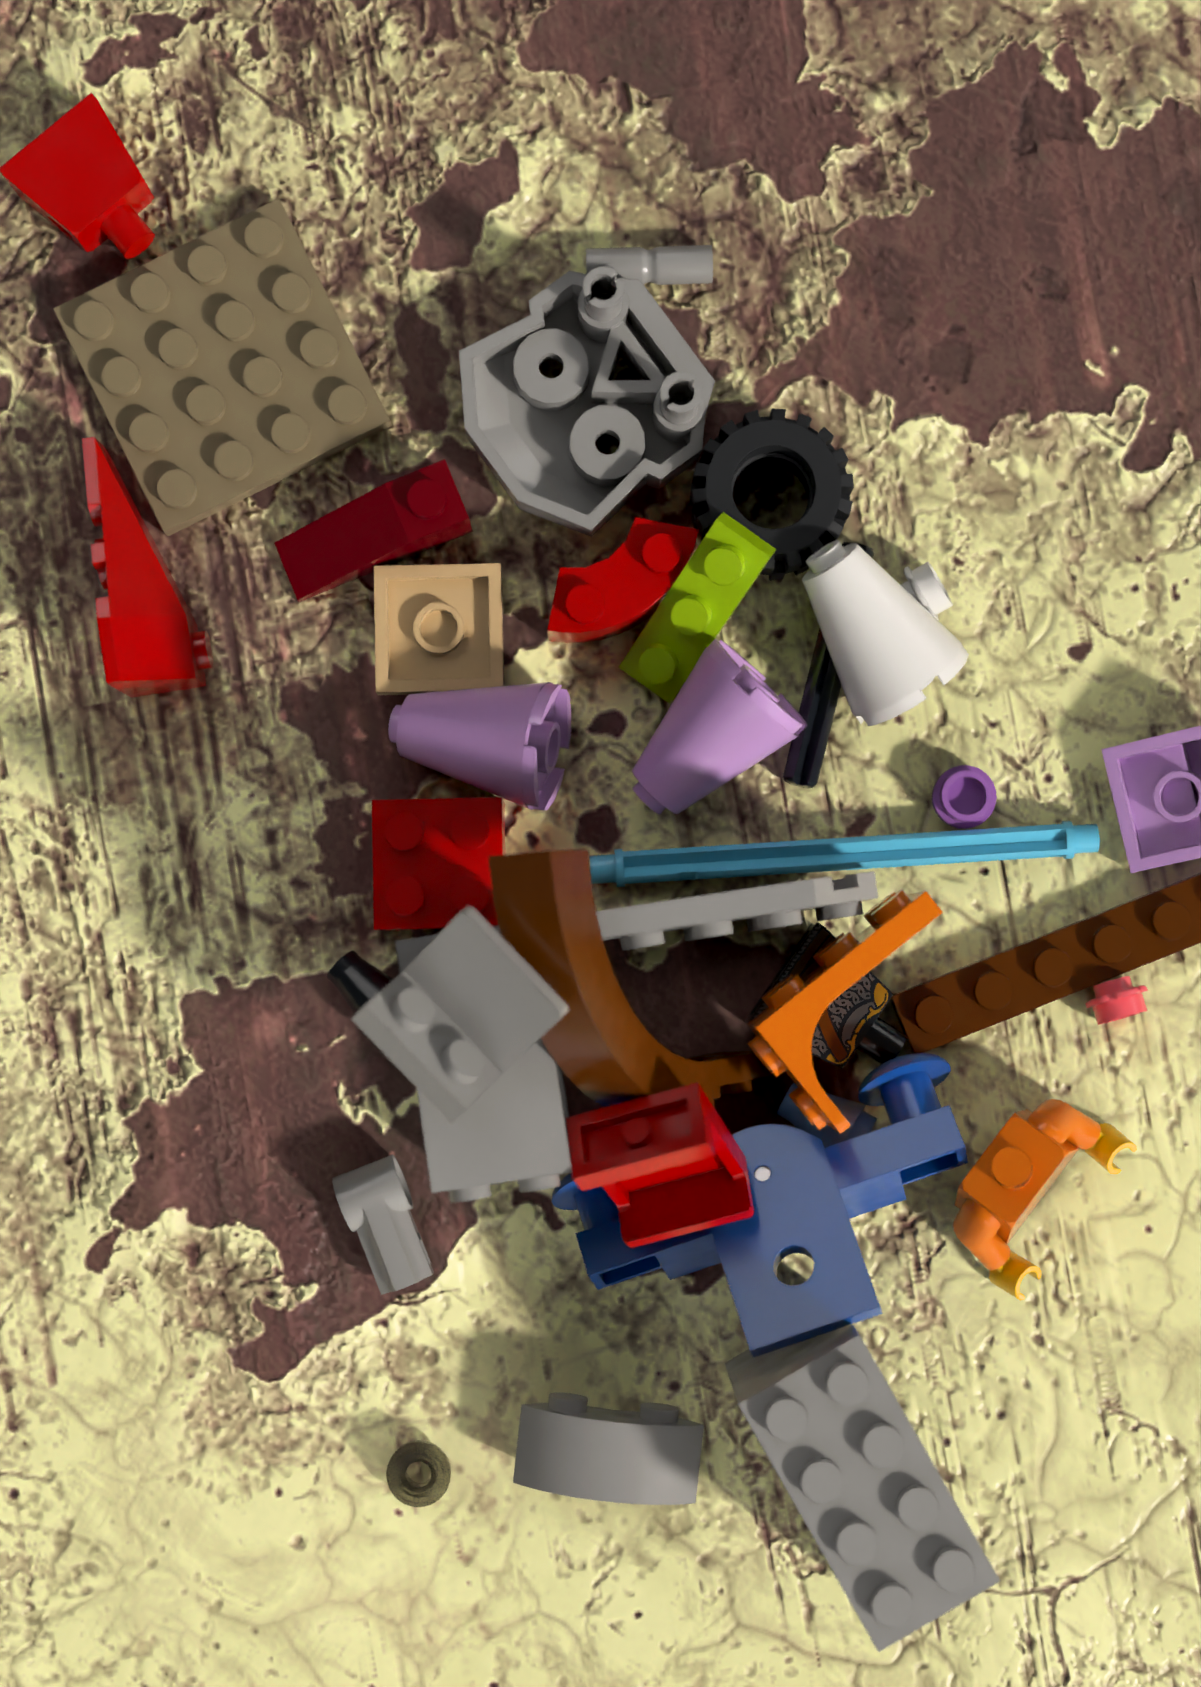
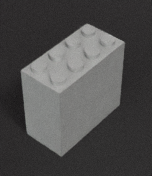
(861, 1482)

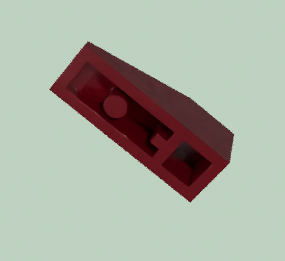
(375, 531)

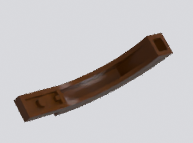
(599, 1044)

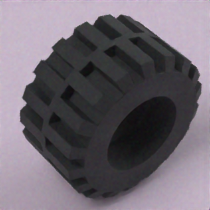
(784, 444)

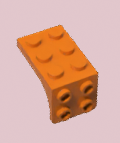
(796, 1004)

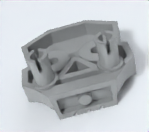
(544, 430)

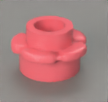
(1117, 1000)

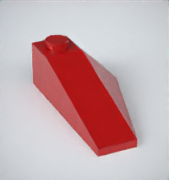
(144, 621)

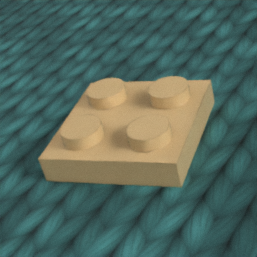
(438, 627)

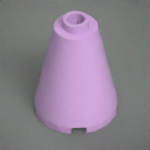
(713, 731)
(490, 738)

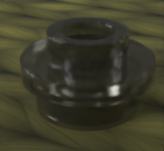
(412, 1492)

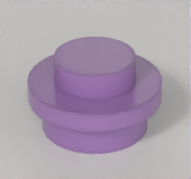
(964, 797)

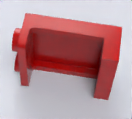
(662, 1164)

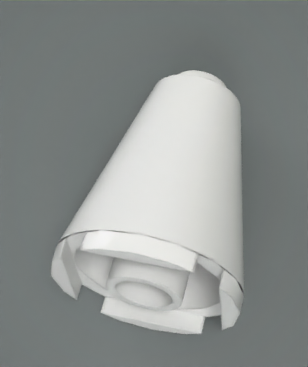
(877, 634)

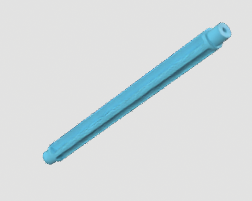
(844, 853)

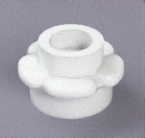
(927, 589)

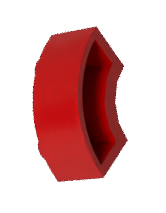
(622, 589)

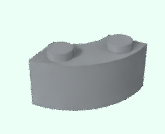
(608, 1452)

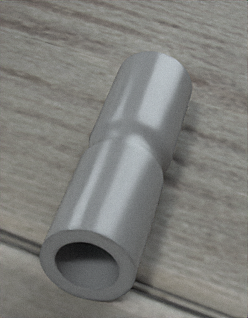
(658, 265)

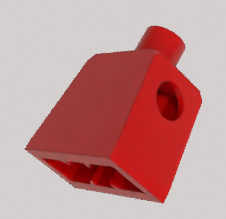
(84, 181)

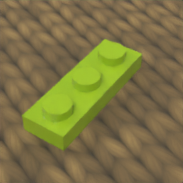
(697, 606)

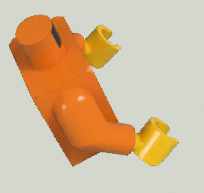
(1017, 1175)

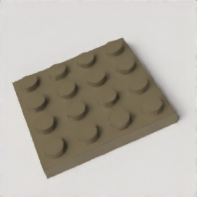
(222, 367)

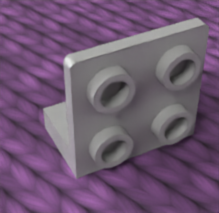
(461, 1013)

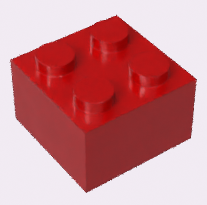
(434, 860)

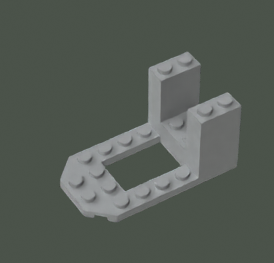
(521, 1119)

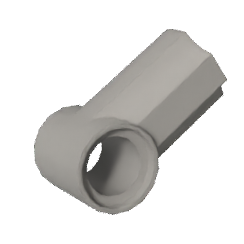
(378, 1207)

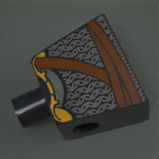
(851, 1018)

